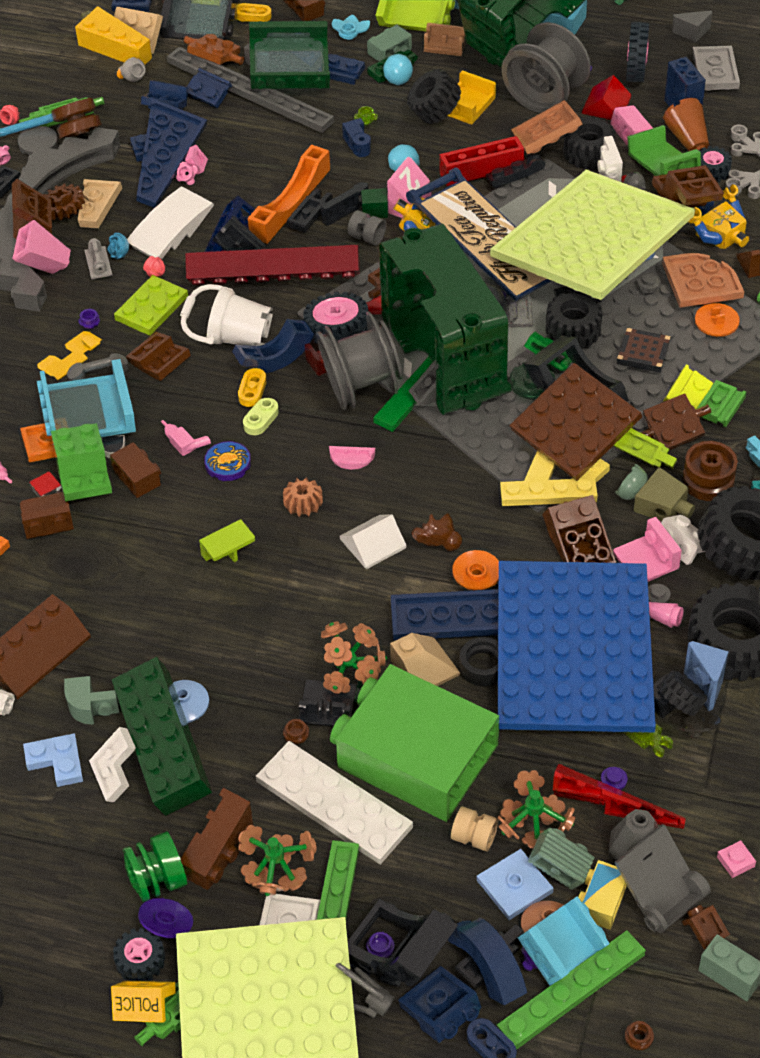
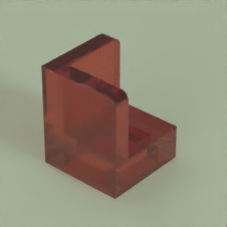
(314, 359)

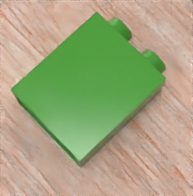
(415, 741)

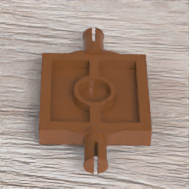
(214, 49)

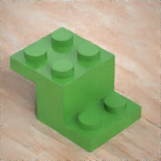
(81, 462)

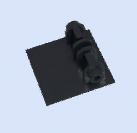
(324, 706)

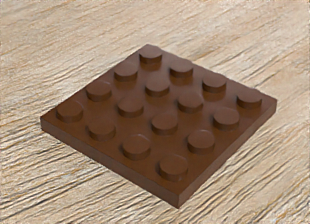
(575, 421)

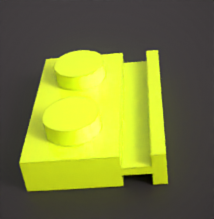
(692, 384)

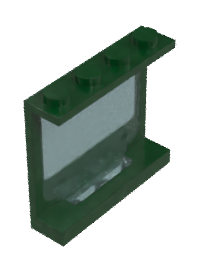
(289, 54)

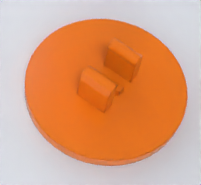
(717, 319)

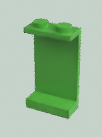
(657, 155)

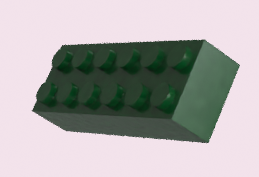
(161, 736)

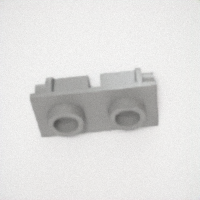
(97, 260)

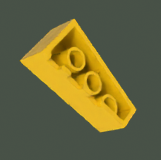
(112, 37)

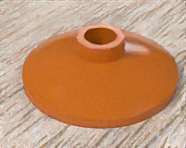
(473, 563)

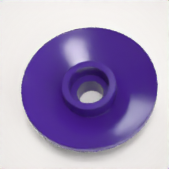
(165, 917)

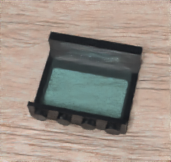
(198, 18)

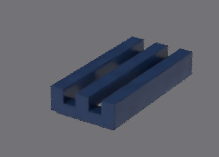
(140, 5)

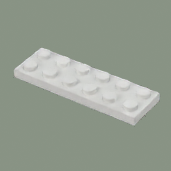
(334, 802)

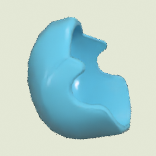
(398, 69)
(400, 153)

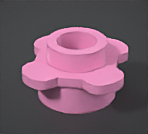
(4, 155)
(181, 173)

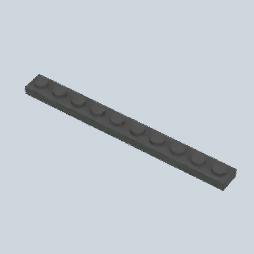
(241, 86)

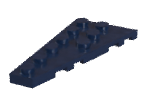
(166, 146)

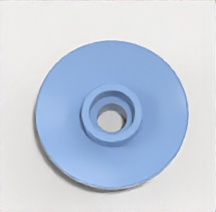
(196, 699)

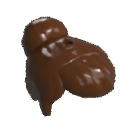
(438, 533)

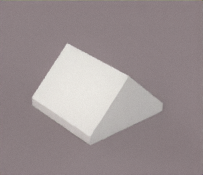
(374, 540)

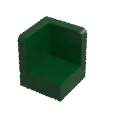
(375, 202)

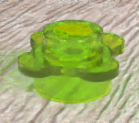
(366, 114)

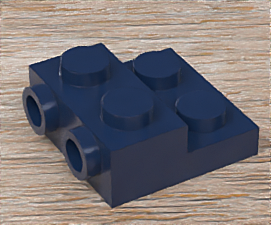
(441, 1004)

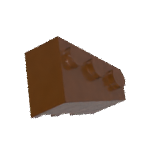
(219, 842)

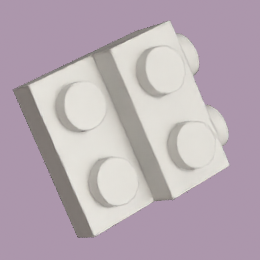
(610, 162)

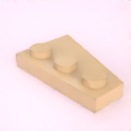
(143, 22)
(98, 201)

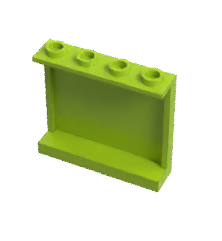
(414, 13)

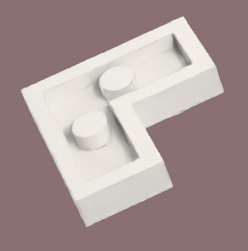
(107, 764)

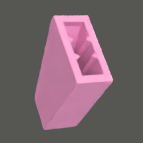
(40, 249)

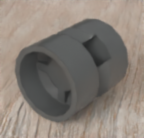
(366, 227)

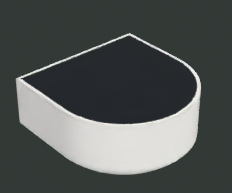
(113, 444)

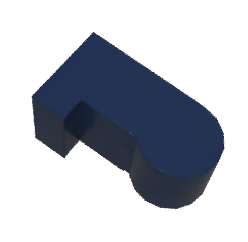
(356, 138)

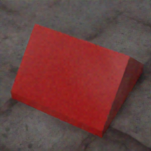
(606, 97)

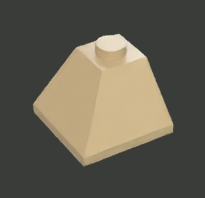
(423, 658)

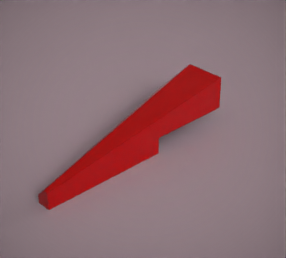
(617, 803)

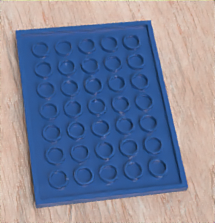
(574, 647)

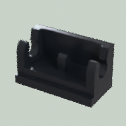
(236, 237)

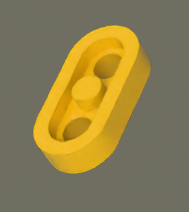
(253, 12)
(252, 387)

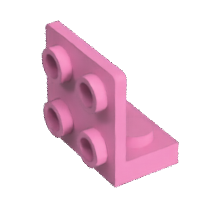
(654, 548)

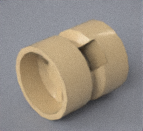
(474, 828)

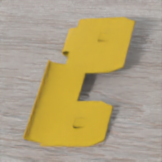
(78, 345)

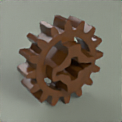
(65, 200)

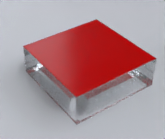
(45, 485)

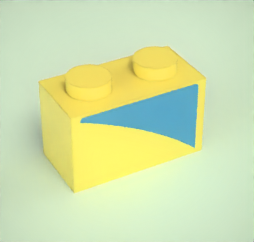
(603, 893)

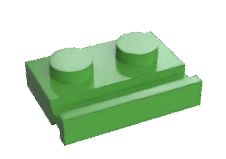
(723, 401)

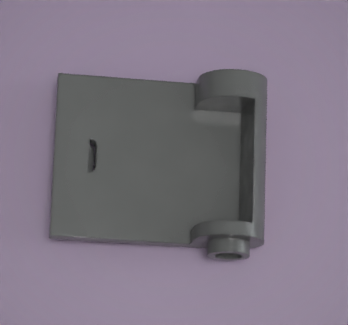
(661, 880)

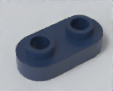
(495, 1040)

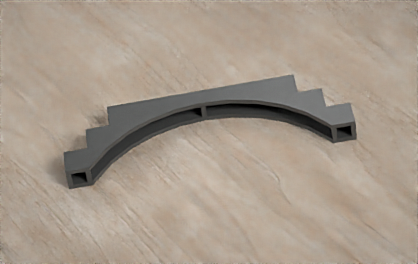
(42, 172)

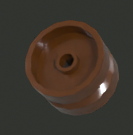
(75, 116)
(709, 469)

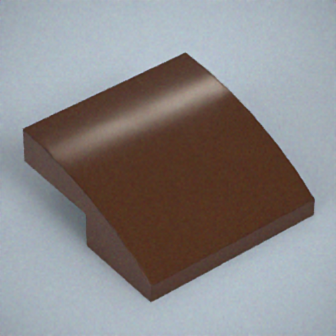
(158, 356)

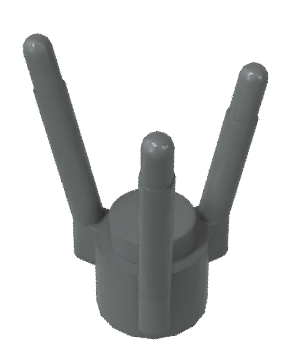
(378, 998)

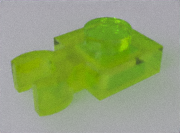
(653, 739)

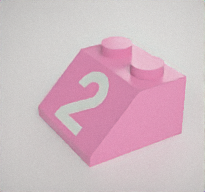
(404, 179)

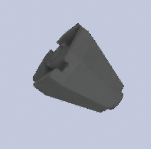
(630, 832)

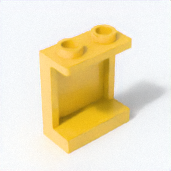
(475, 97)

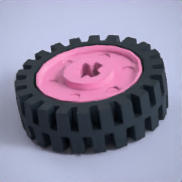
(637, 51)
(341, 313)

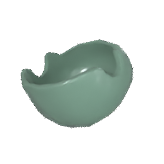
(632, 483)

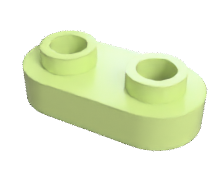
(264, 413)

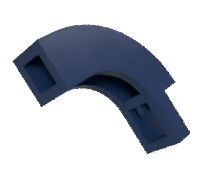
(278, 352)
(493, 958)

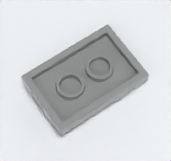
(717, 67)

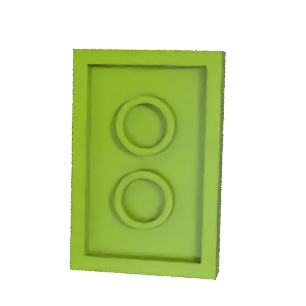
(151, 305)

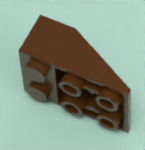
(579, 531)

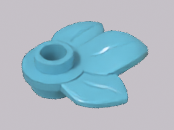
(350, 27)

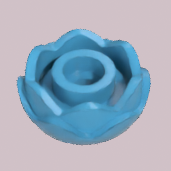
(118, 246)

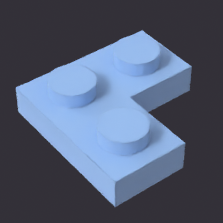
(57, 752)

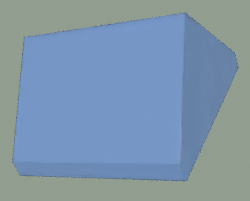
(706, 669)

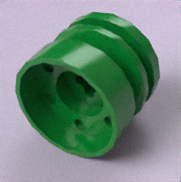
(155, 866)

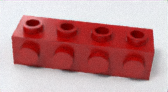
(482, 158)

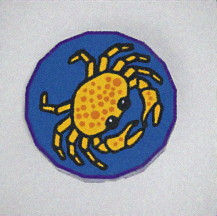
(227, 461)

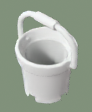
(231, 318)

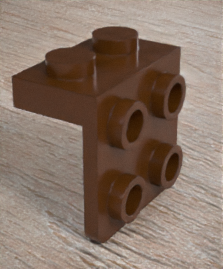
(46, 515)

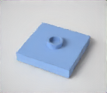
(514, 884)

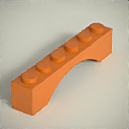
(270, 218)

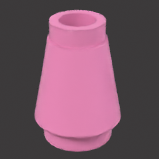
(666, 613)

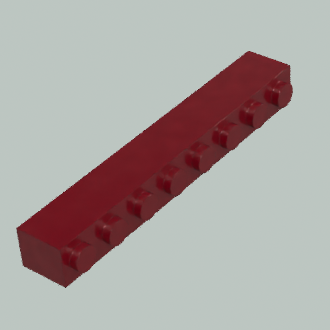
(272, 263)

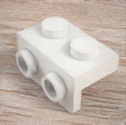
(684, 535)

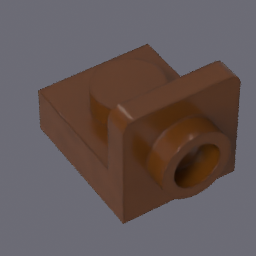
(705, 924)

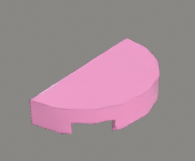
(351, 457)

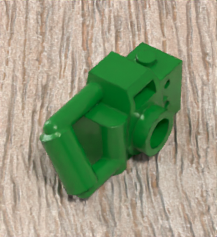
(537, 343)

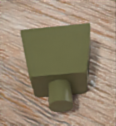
(663, 497)

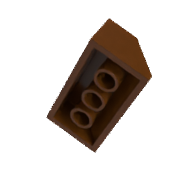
(39, 645)

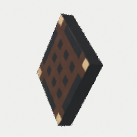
(643, 350)

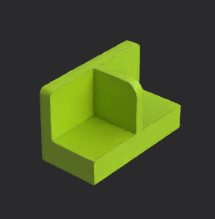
(226, 541)

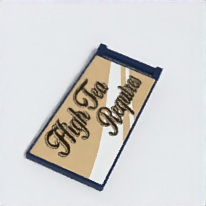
(476, 229)

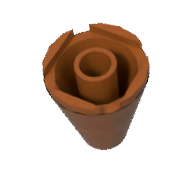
(688, 123)

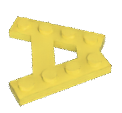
(540, 490)

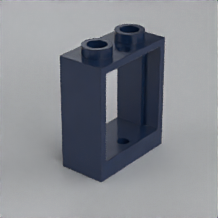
(683, 74)

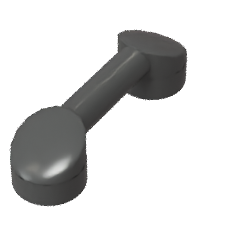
(78, 370)

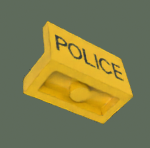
(140, 1000)

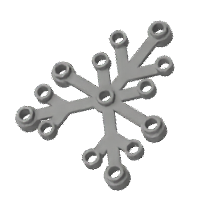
(739, 135)

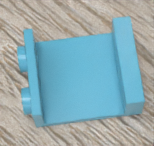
(563, 940)

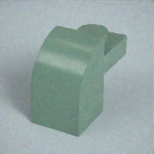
(85, 703)

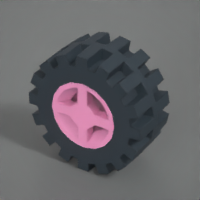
(717, 162)
(140, 945)

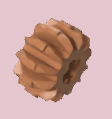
(302, 497)

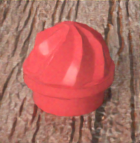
(9, 114)
(154, 266)

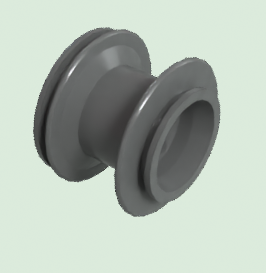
(545, 67)
(360, 360)

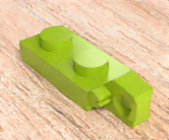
(645, 449)

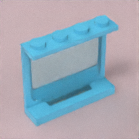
(88, 401)

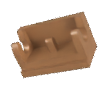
(444, 39)

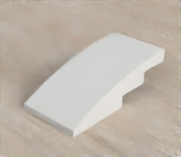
(170, 223)

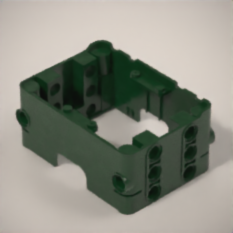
(499, 25)
(445, 309)

